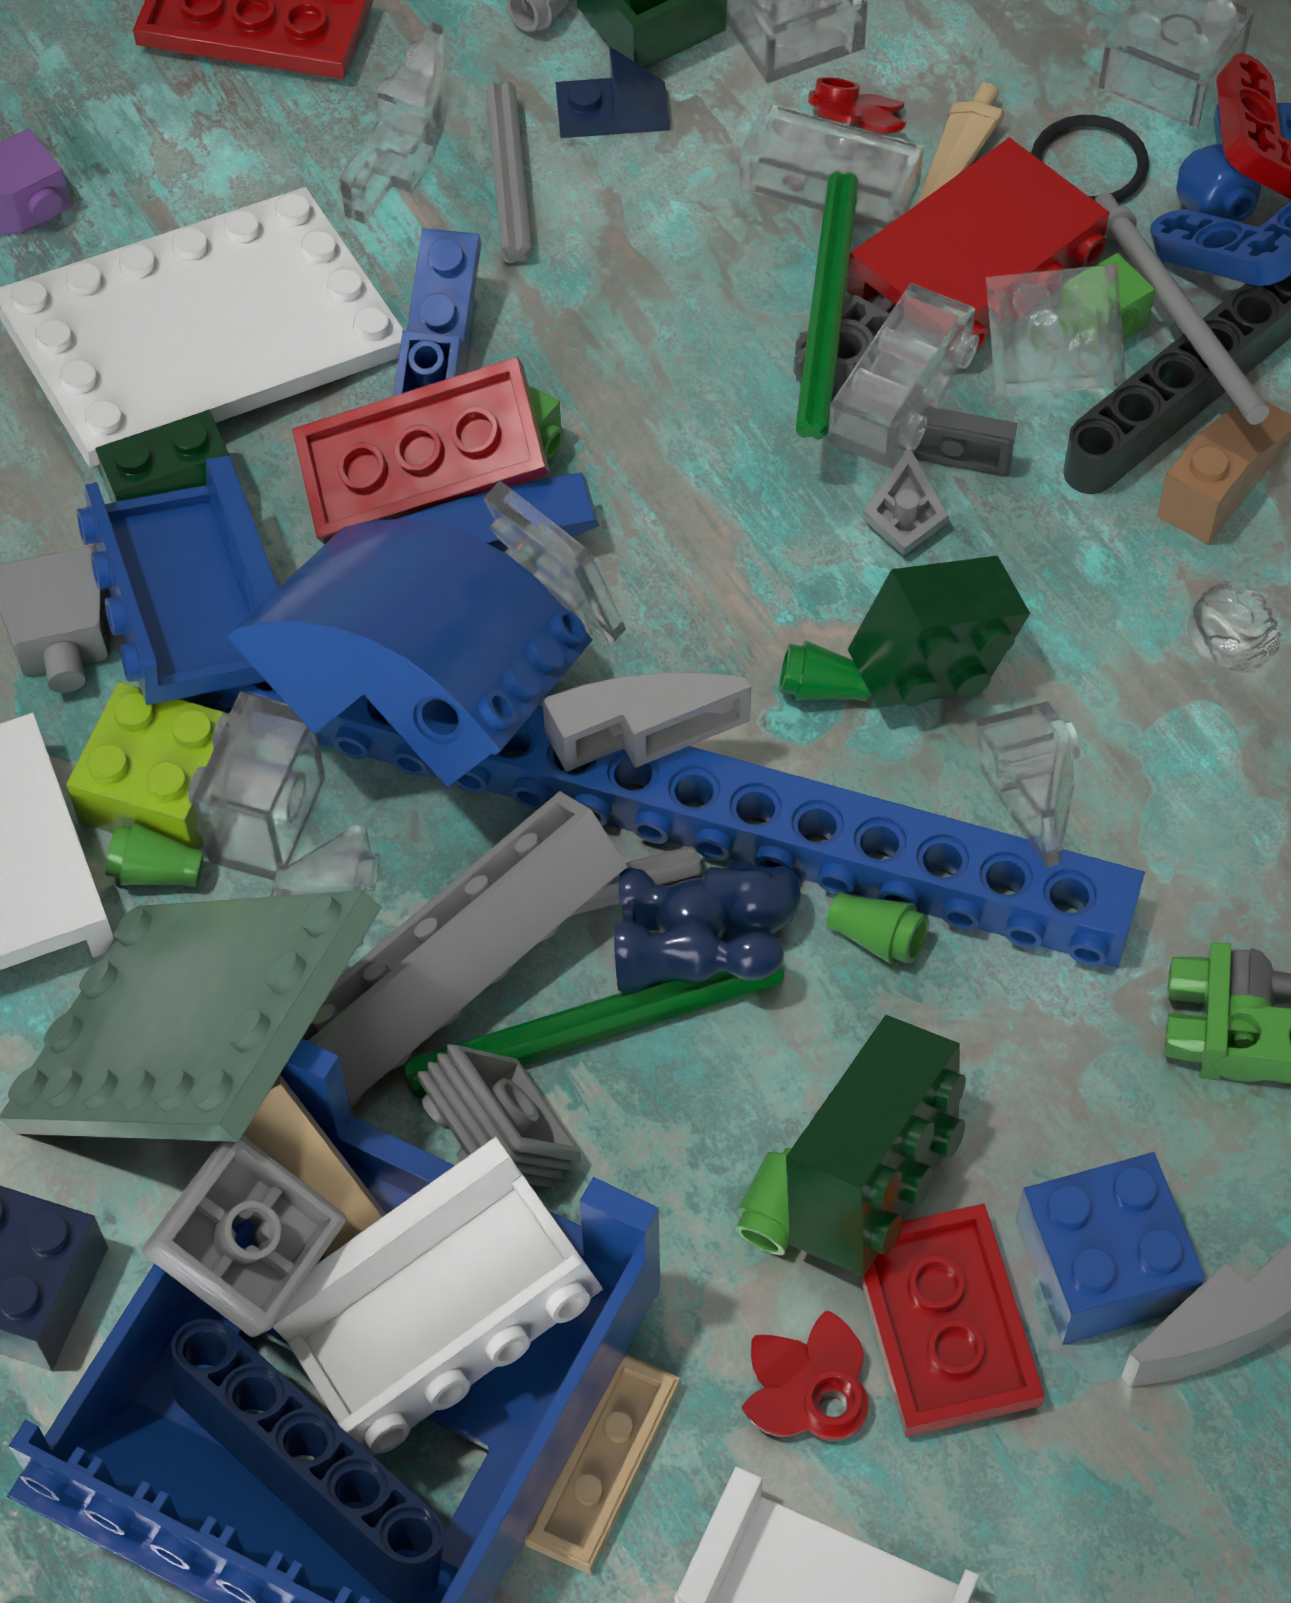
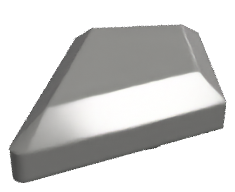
(906, 506)

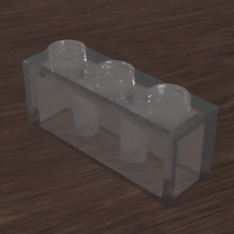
(795, 153)
(903, 376)

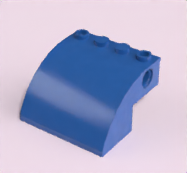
(415, 624)

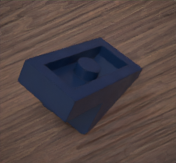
(624, 103)

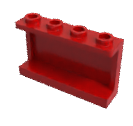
(985, 222)

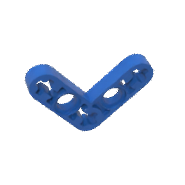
(1226, 246)

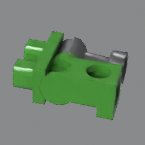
(1239, 1024)

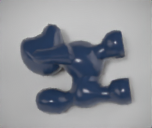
(703, 925)

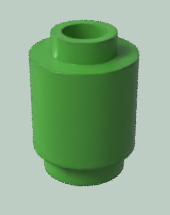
(765, 1207)

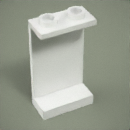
(779, 1556)

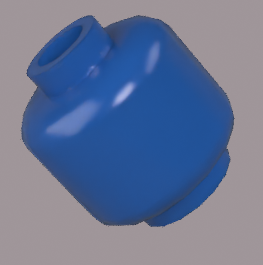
(1215, 187)

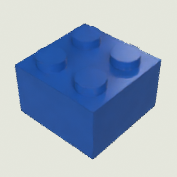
(1108, 1247)

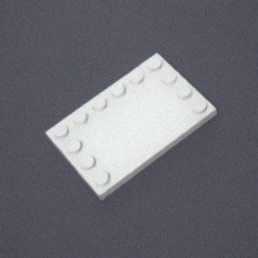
(199, 322)

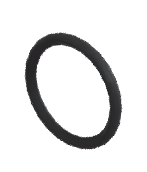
(1108, 123)

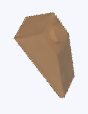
(1221, 470)

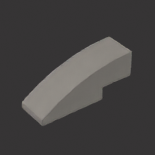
(643, 715)
(1216, 1324)

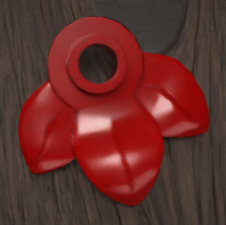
(841, 102)
(802, 1376)

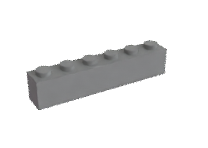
(464, 940)

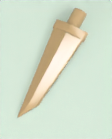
(964, 136)

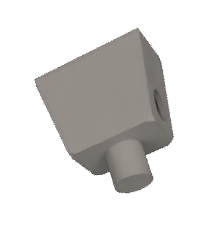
(55, 616)

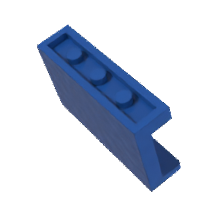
(179, 582)

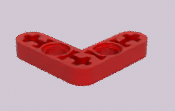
(1252, 124)

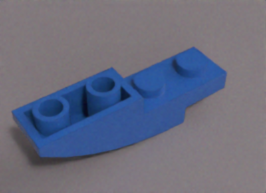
(440, 310)

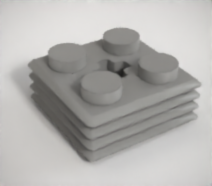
(493, 1097)
(290, 1233)

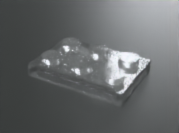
(555, 560)

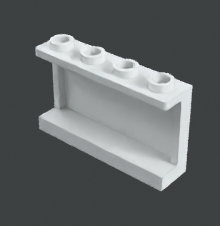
(44, 876)
(434, 1299)

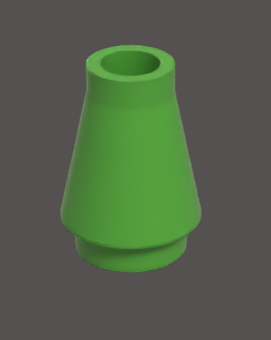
(151, 858)
(881, 926)

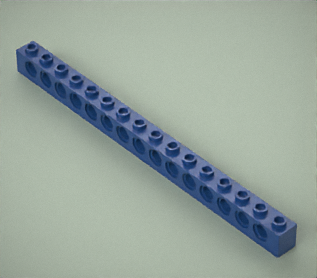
(793, 809)

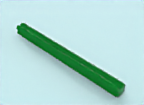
(827, 306)
(599, 1020)

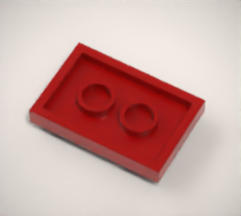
(950, 1324)

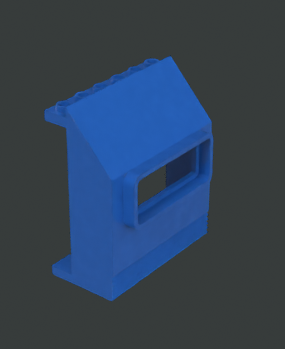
(173, 1501)

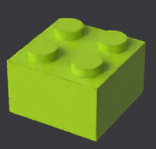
(143, 765)

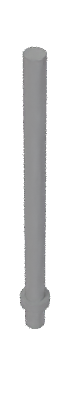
(1123, 229)

